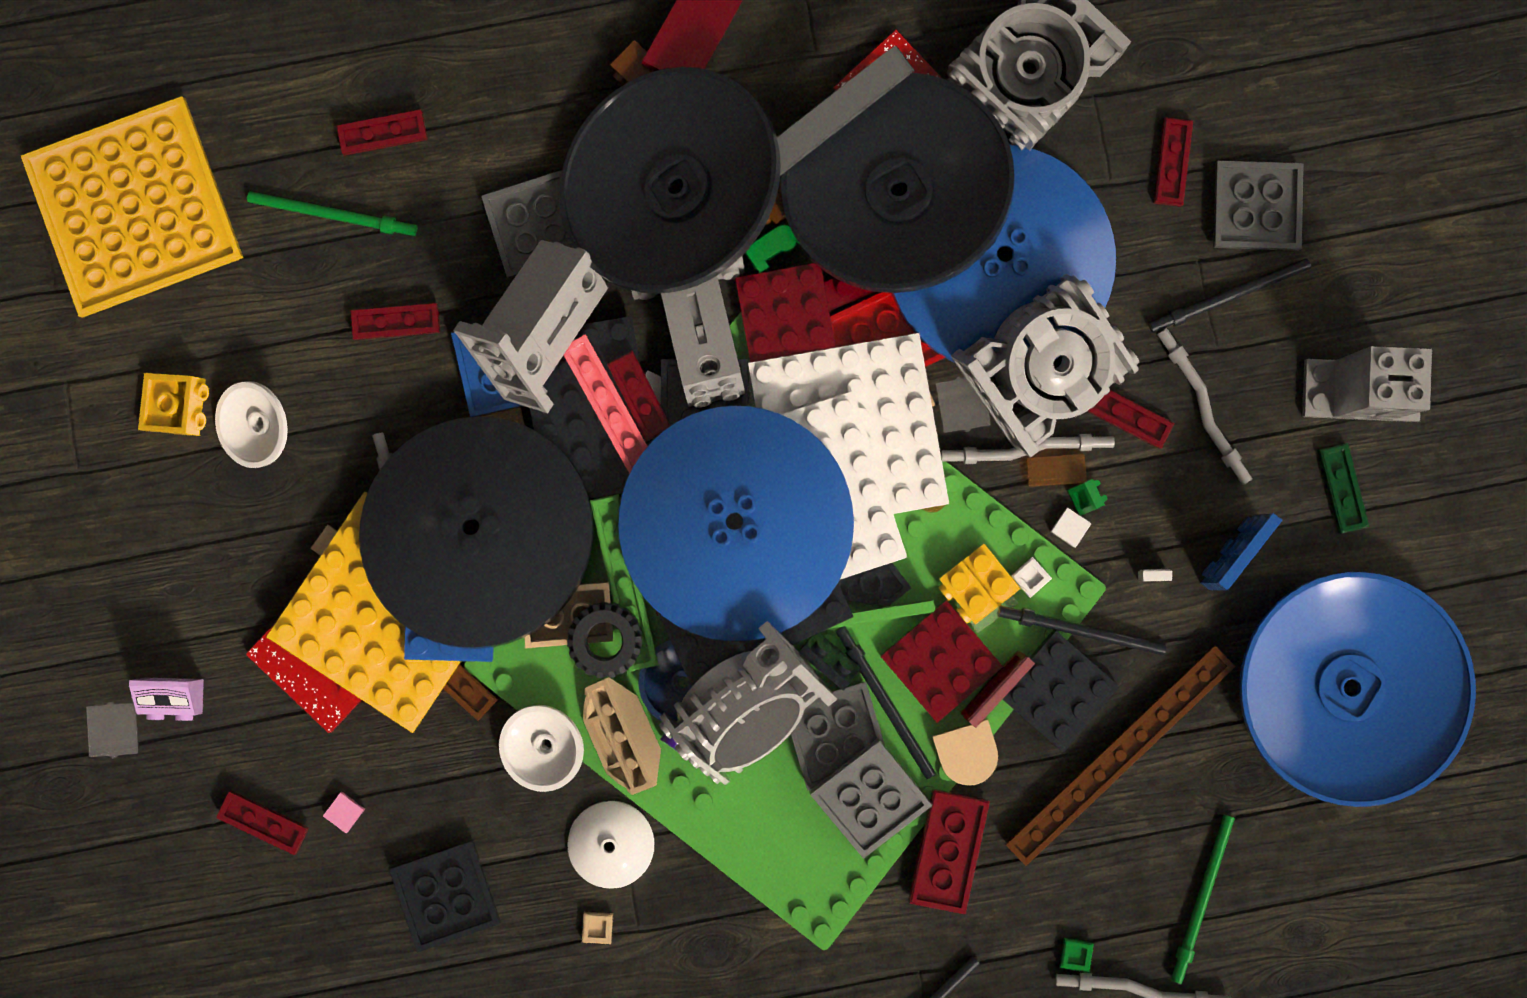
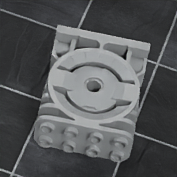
(1068, 28)
(1081, 376)
(745, 707)

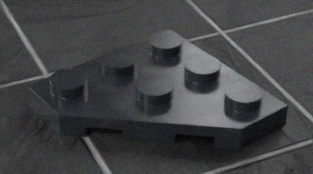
(875, 586)

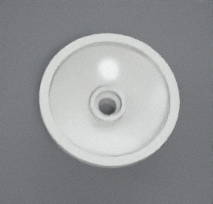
(251, 424)
(529, 758)
(616, 824)

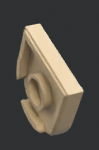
(967, 753)

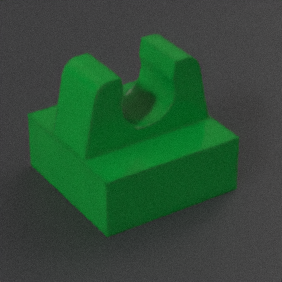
(1087, 497)

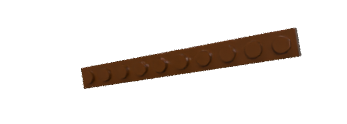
(1120, 755)

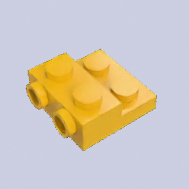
(173, 404)
(978, 585)

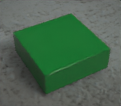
(1076, 954)

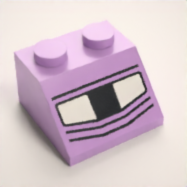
(167, 697)

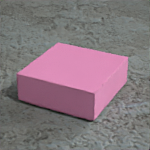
(344, 812)

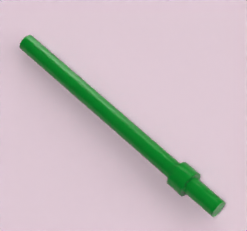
(385, 224)
(1185, 952)

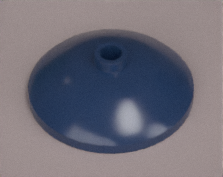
(660, 683)

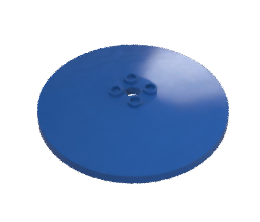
(1051, 231)
(791, 533)
(1409, 700)

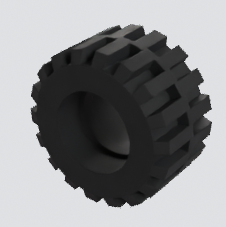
(589, 661)

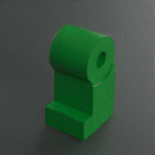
(769, 246)

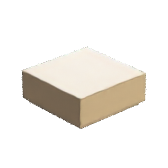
(597, 927)

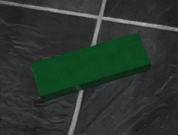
(1343, 488)

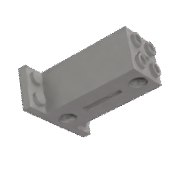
(535, 322)
(703, 340)
(1369, 385)

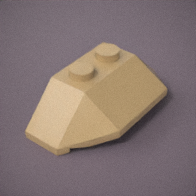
(622, 735)

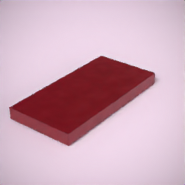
(690, 34)
(948, 851)

